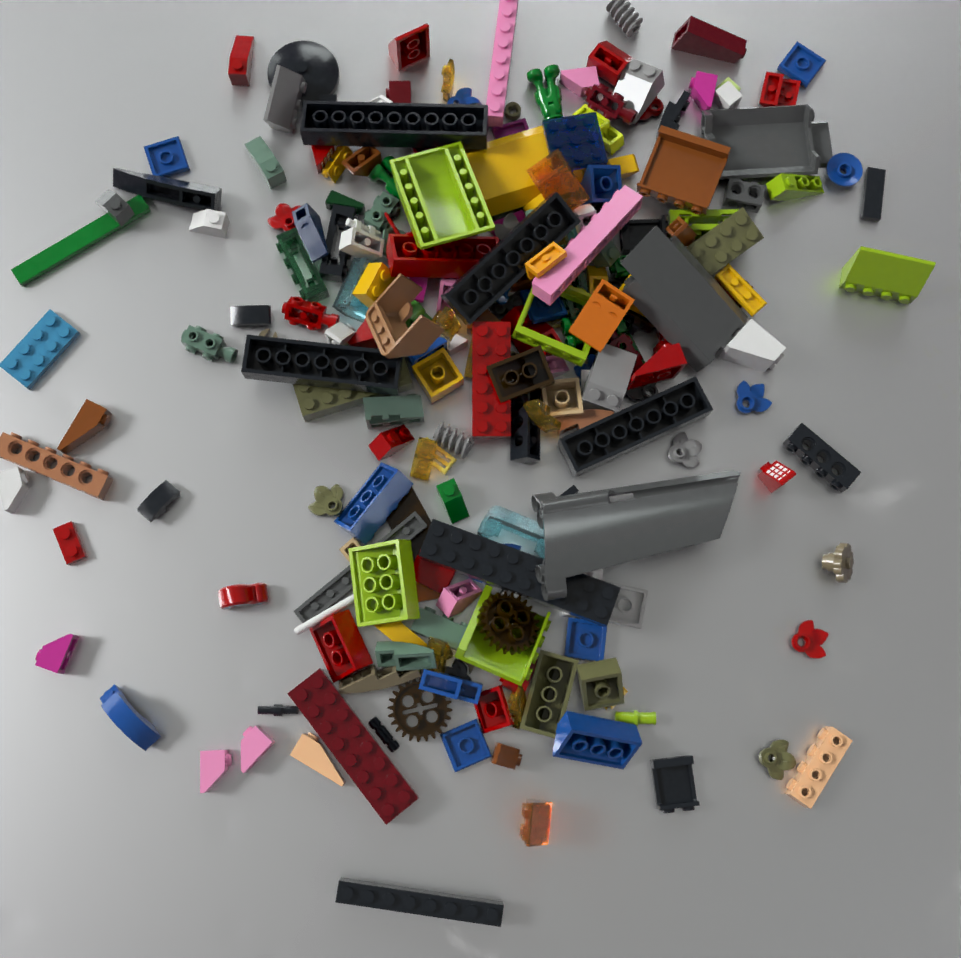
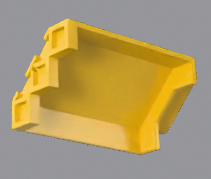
(503, 169)

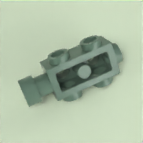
(379, 208)
(201, 344)

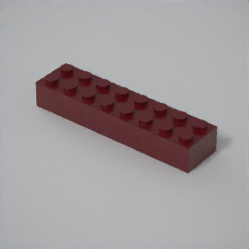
(353, 746)

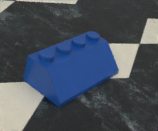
(374, 502)
(596, 740)

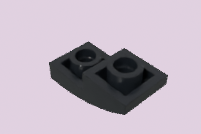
(250, 315)
(157, 500)

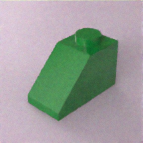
(452, 501)

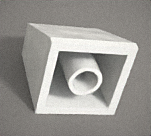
(754, 348)

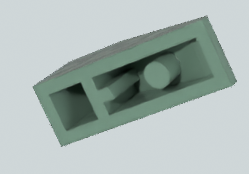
(266, 162)

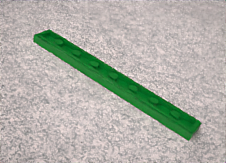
(75, 243)

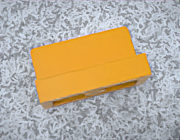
(545, 260)

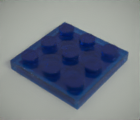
(577, 139)

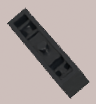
(336, 270)

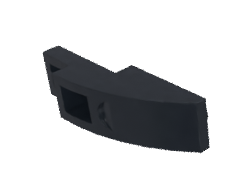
(672, 112)

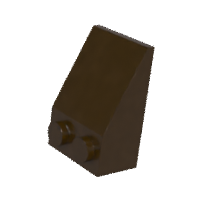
(521, 374)

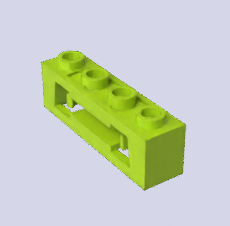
(700, 223)

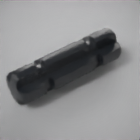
(383, 734)

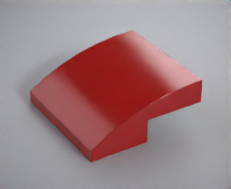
(778, 90)
(432, 575)

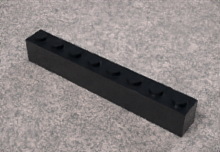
(420, 902)

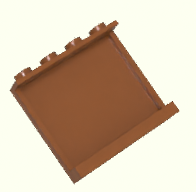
(683, 170)

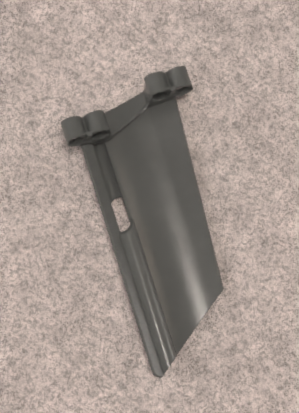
(592, 533)

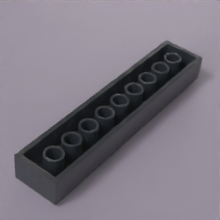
(393, 124)
(515, 572)

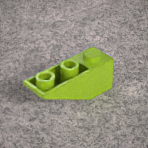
(793, 186)

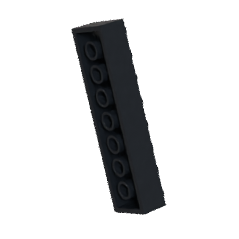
(507, 259)
(320, 365)
(634, 426)

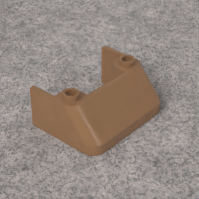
(388, 318)

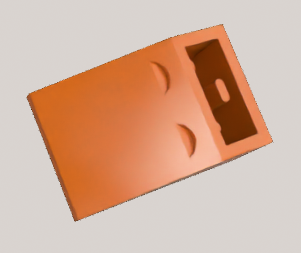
(601, 315)

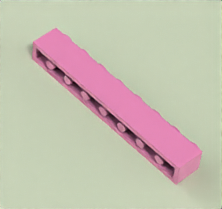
(501, 62)
(588, 244)

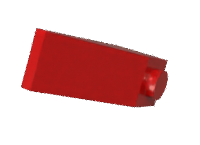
(241, 60)

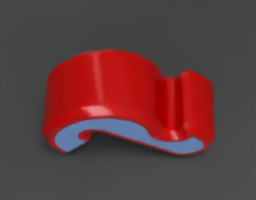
(242, 595)

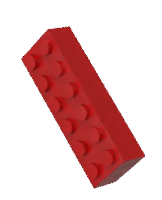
(439, 261)
(489, 345)

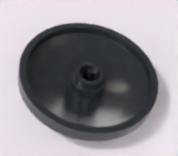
(313, 63)

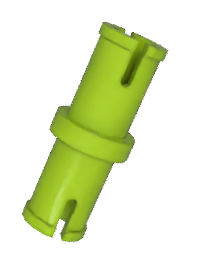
(636, 717)

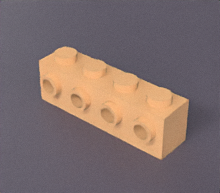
(818, 766)

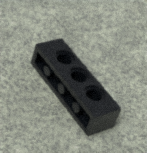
(524, 432)
(832, 459)

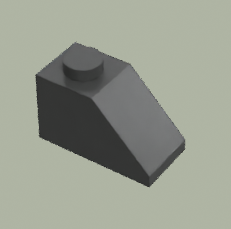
(115, 207)

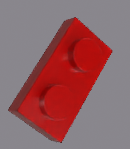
(70, 543)

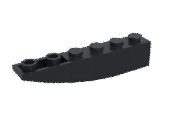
(168, 189)

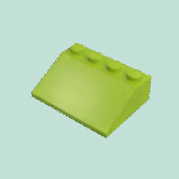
(885, 275)
(384, 583)

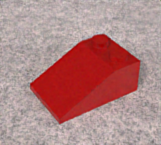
(410, 47)
(660, 367)

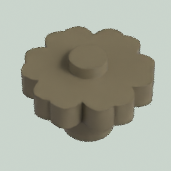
(839, 562)

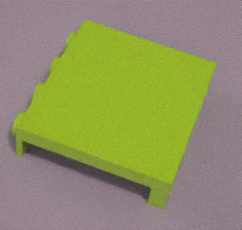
(507, 666)

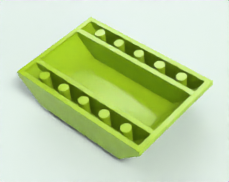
(440, 195)

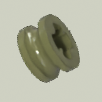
(509, 107)

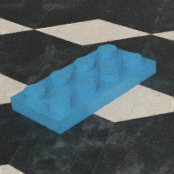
(39, 349)

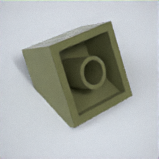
(600, 684)

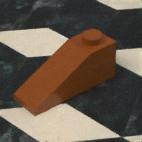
(87, 423)

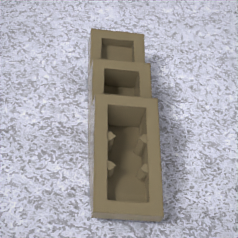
(373, 679)

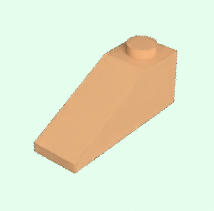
(314, 755)

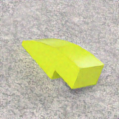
(612, 139)

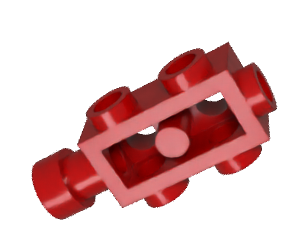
(308, 313)

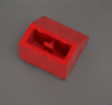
(608, 61)

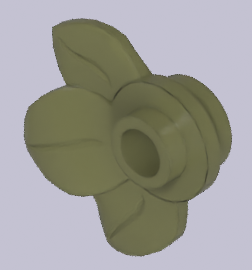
(325, 499)
(780, 759)

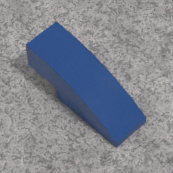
(450, 686)

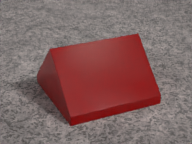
(493, 710)

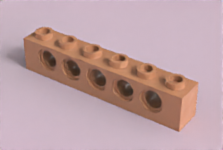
(97, 487)

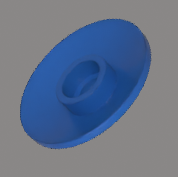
(849, 165)

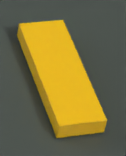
(740, 290)

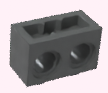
(743, 197)

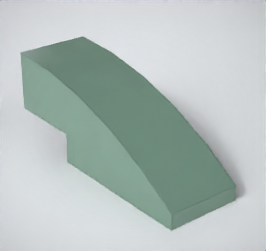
(404, 656)

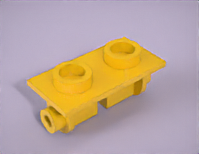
(335, 168)

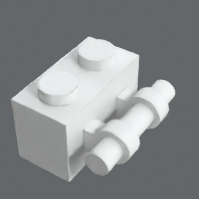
(361, 240)

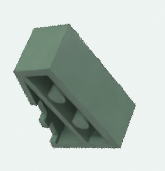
(393, 410)

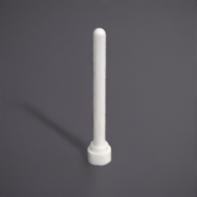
(325, 614)

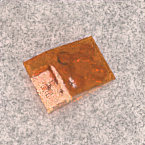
(556, 175)
(536, 822)

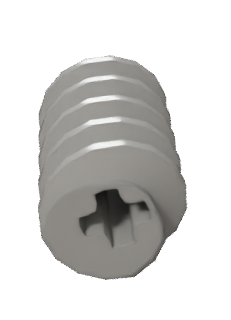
(624, 16)
(453, 440)

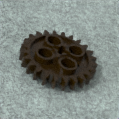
(508, 623)
(423, 727)

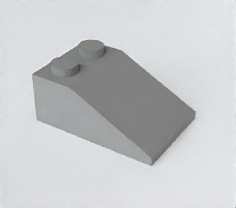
(639, 86)
(609, 377)

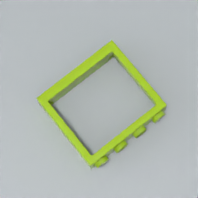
(548, 344)

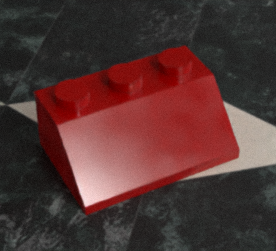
(341, 645)

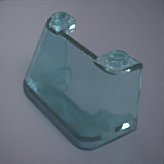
(502, 518)

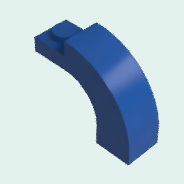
(128, 719)

